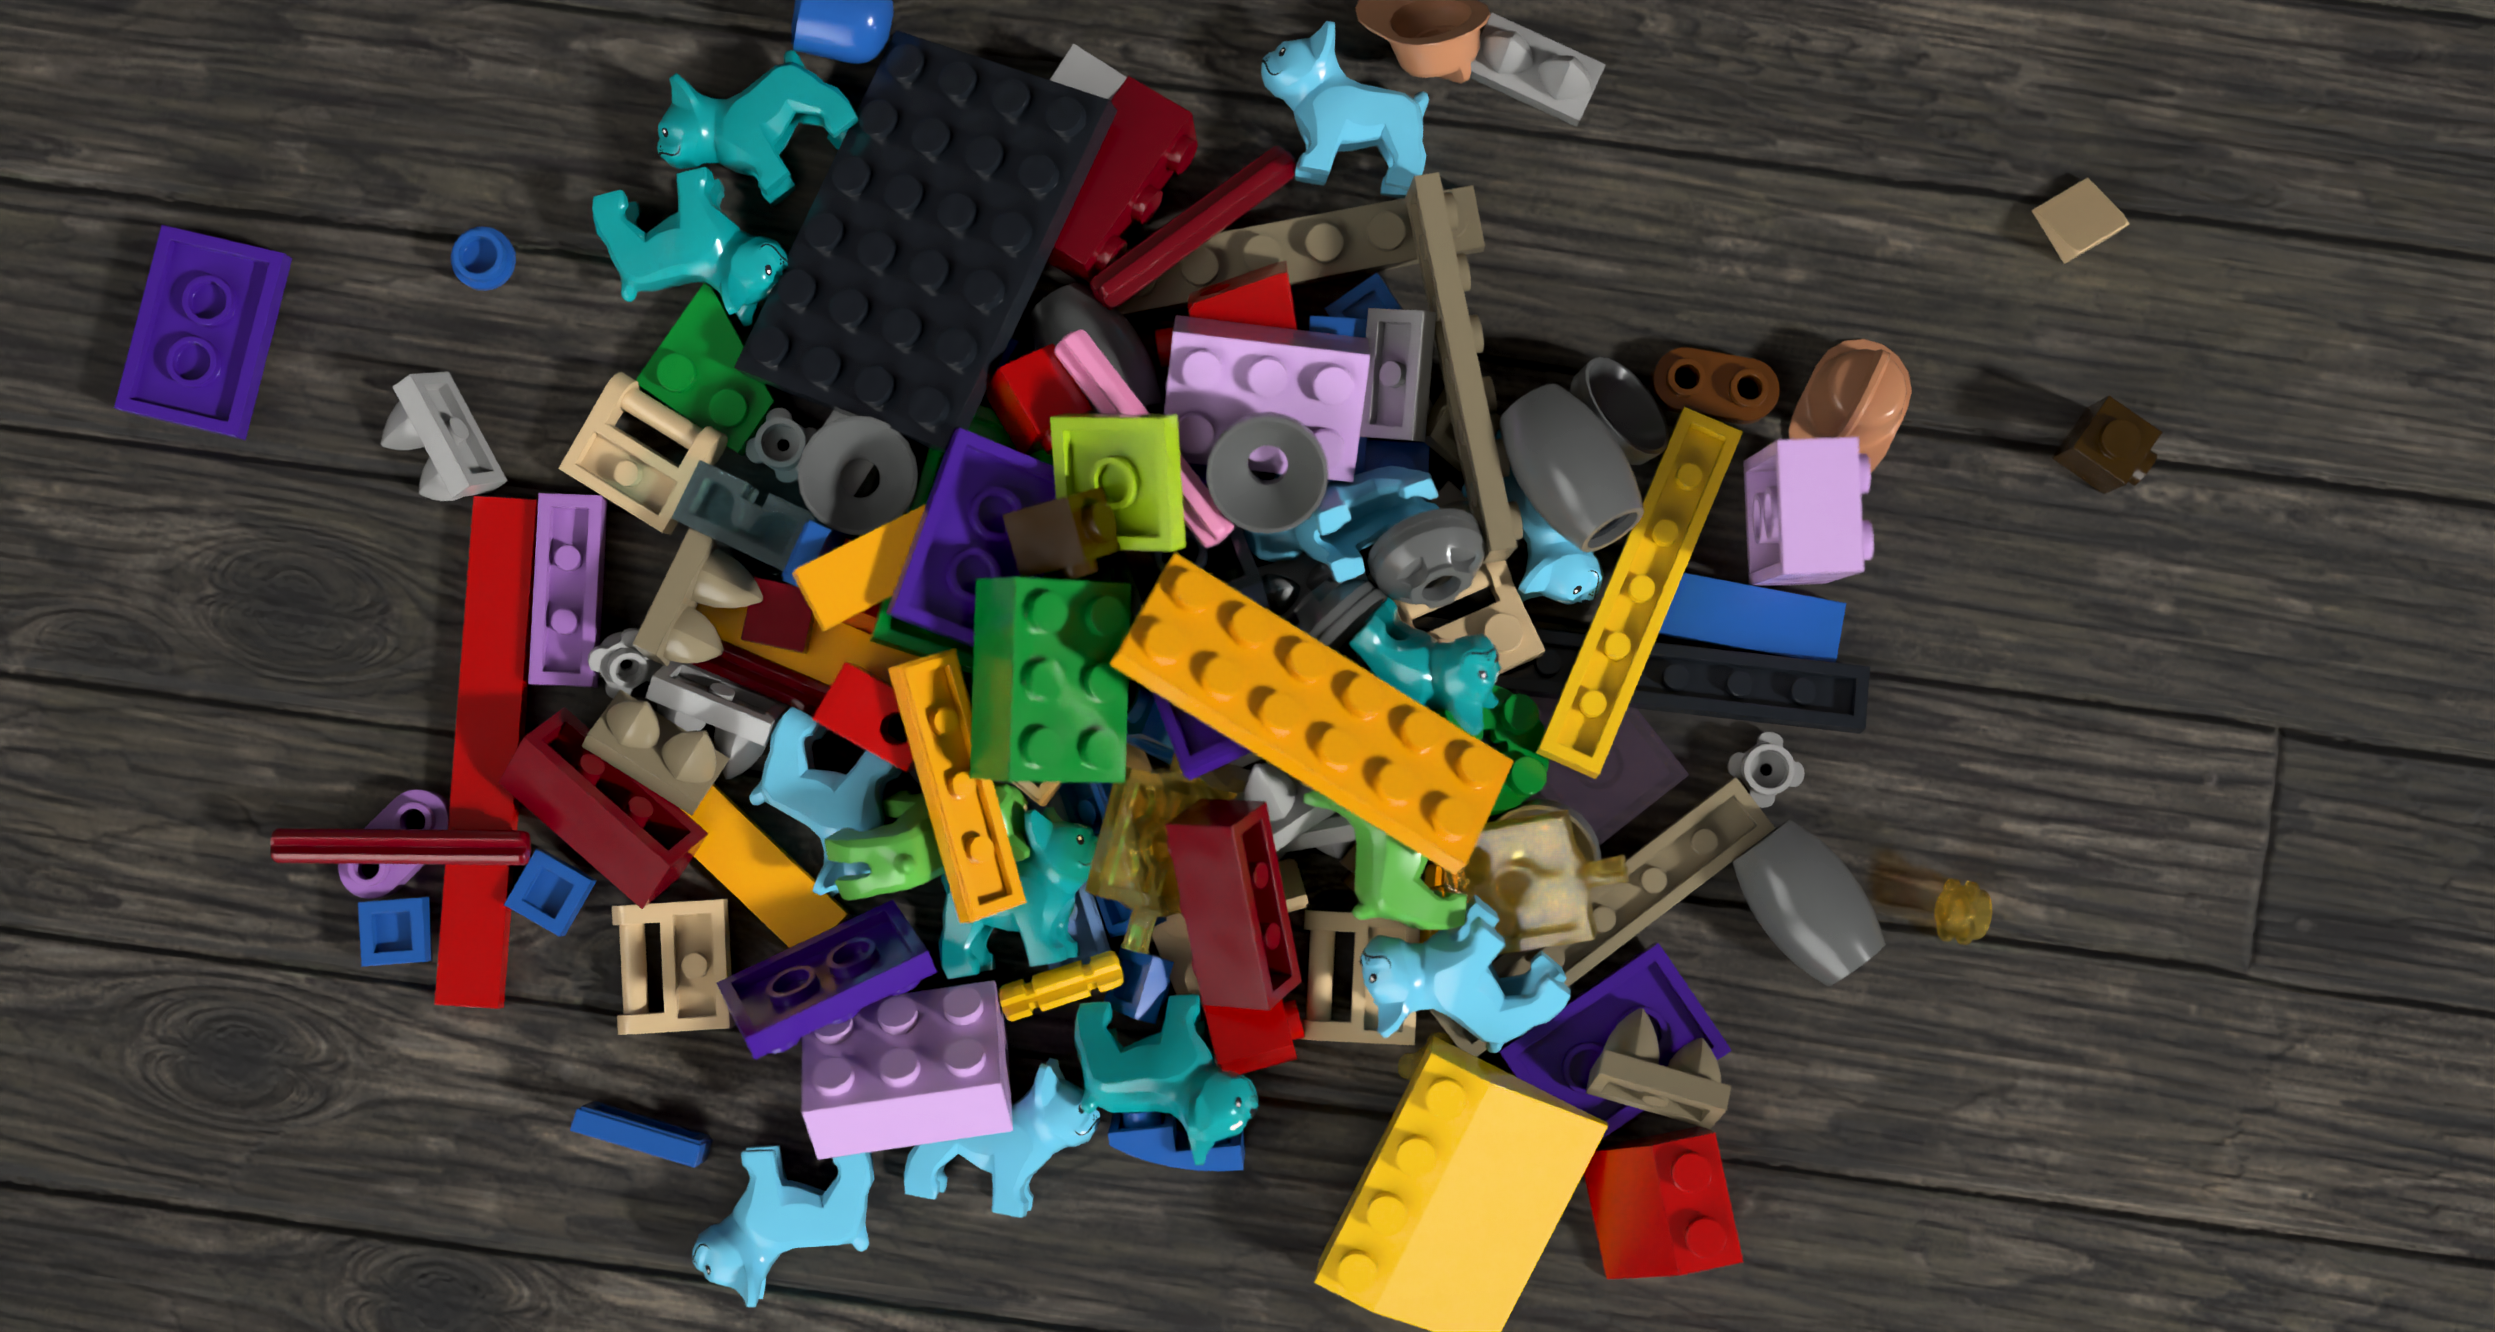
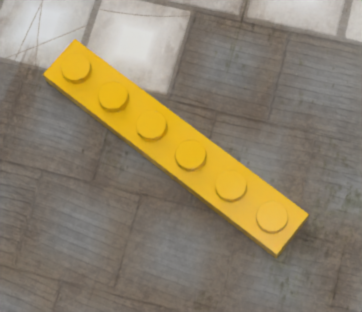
(1639, 593)

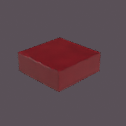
(780, 619)

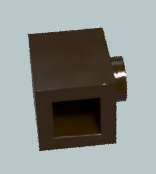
(2109, 446)
(1063, 535)

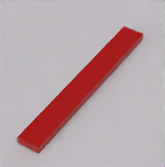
(486, 738)

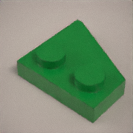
(698, 376)

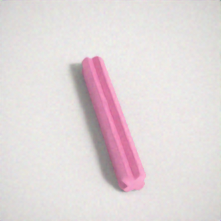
(1113, 396)

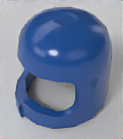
(842, 28)

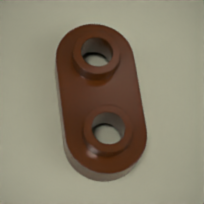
(1715, 385)

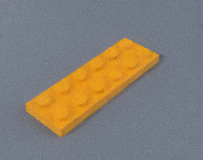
(1313, 713)

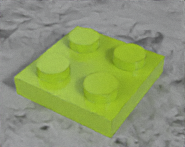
(1136, 466)

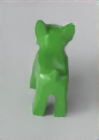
(907, 850)
(1390, 878)

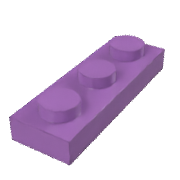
(567, 589)

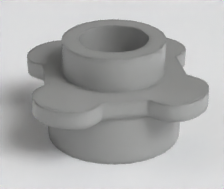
(765, 444)
(609, 656)
(1784, 771)

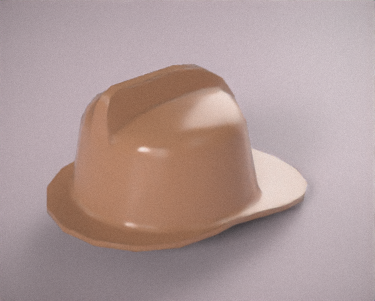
(1428, 35)
(1855, 393)

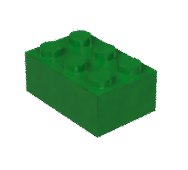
(1045, 681)

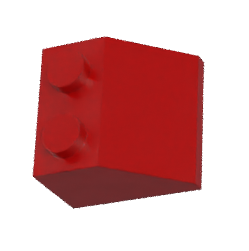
(1662, 1205)

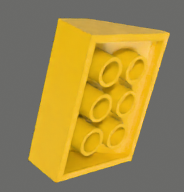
(1458, 1196)

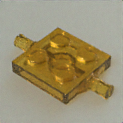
(1132, 848)
(1535, 880)

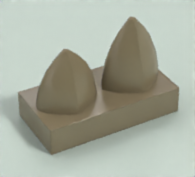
(697, 575)
(656, 751)
(1632, 1075)

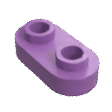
(395, 816)

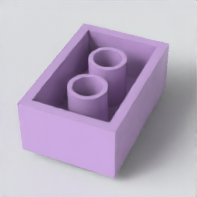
(1244, 369)
(1806, 512)
(909, 1072)

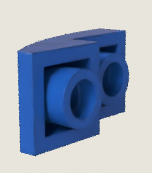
(1158, 1140)

